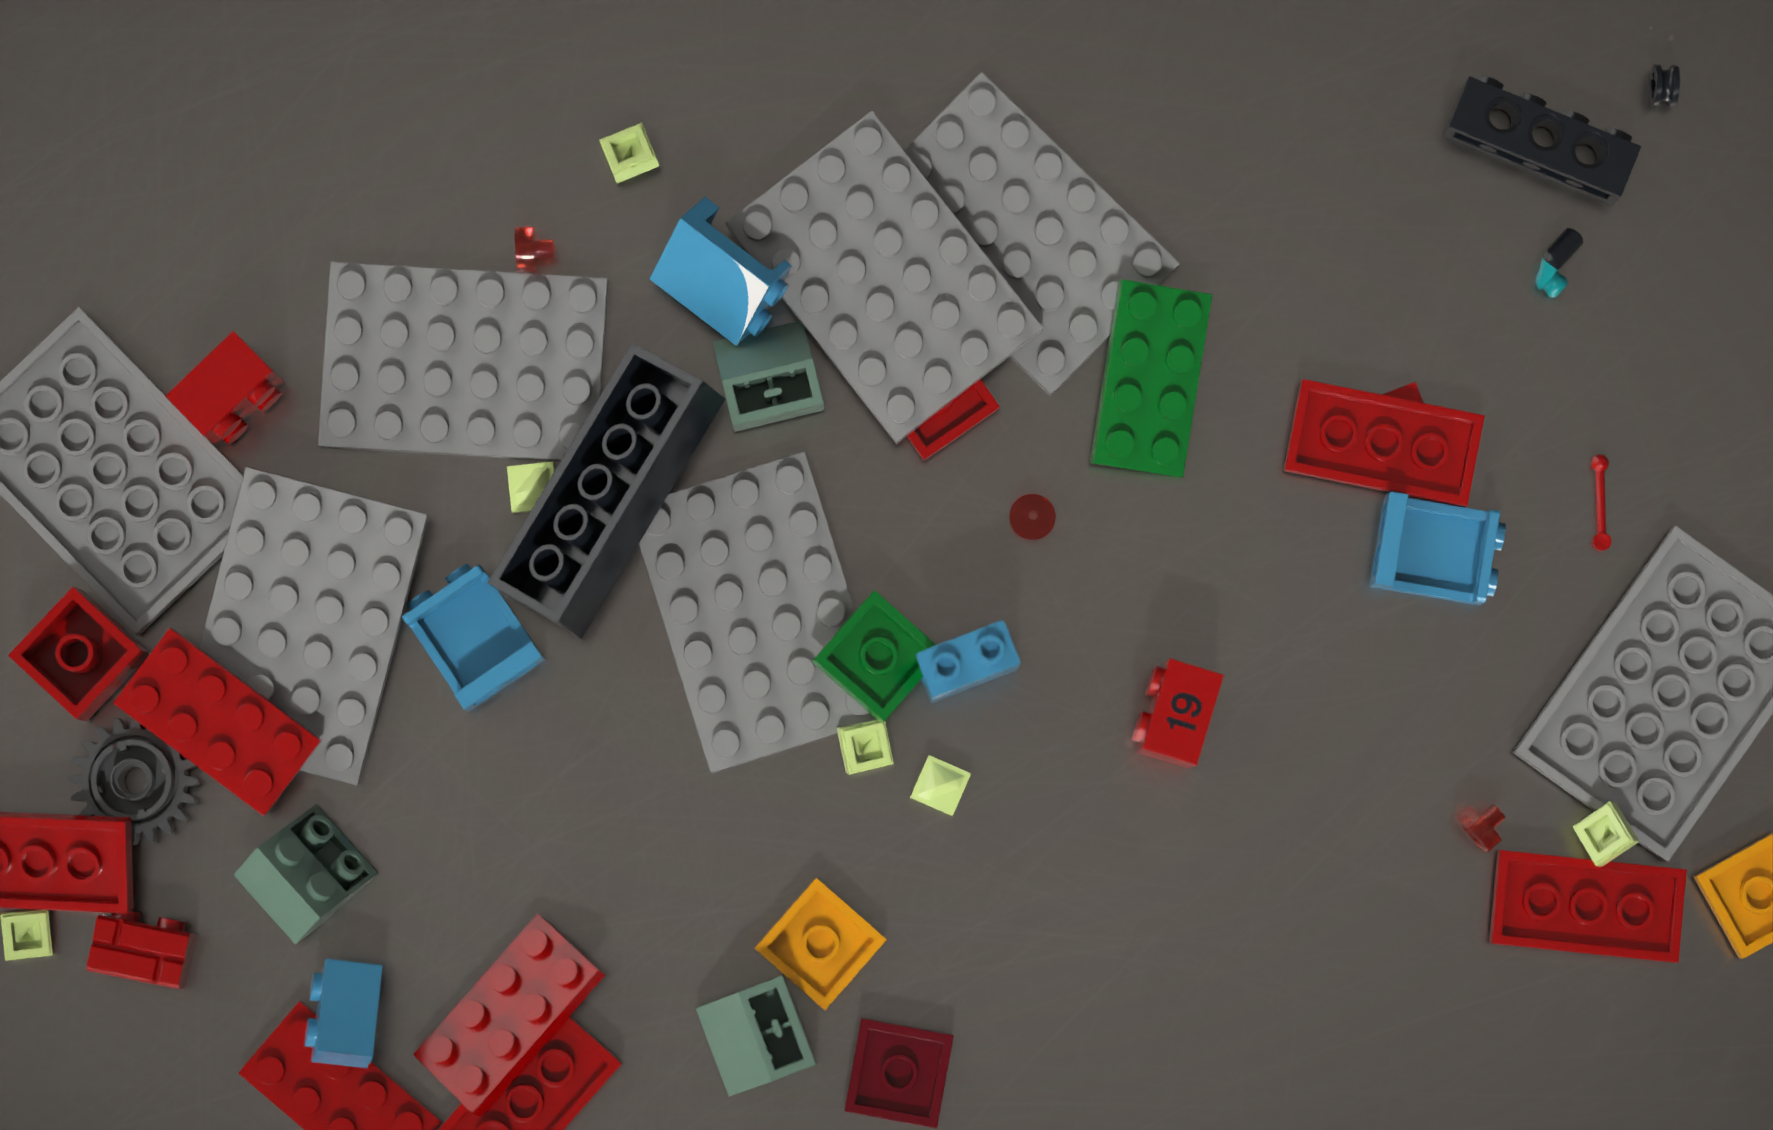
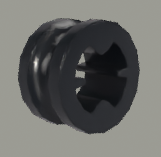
(1664, 85)

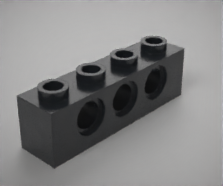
(1472, 127)

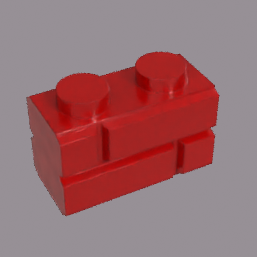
(142, 950)

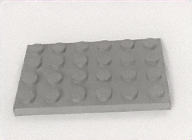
(1038, 223)
(885, 277)
(460, 360)
(112, 472)
(748, 605)
(314, 607)
(1663, 695)

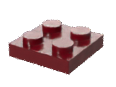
(899, 1073)

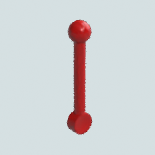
(1601, 540)

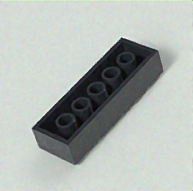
(607, 490)

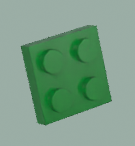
(875, 656)

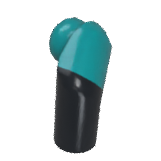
(1554, 258)

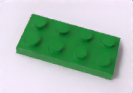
(1151, 378)

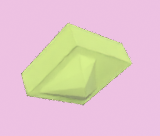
(629, 152)
(527, 484)
(865, 746)
(940, 785)
(1605, 833)
(26, 933)

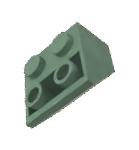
(769, 376)
(305, 873)
(756, 1036)

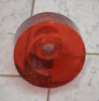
(529, 249)
(1027, 528)
(1481, 826)

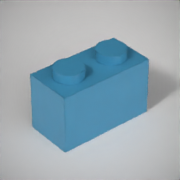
(345, 1013)

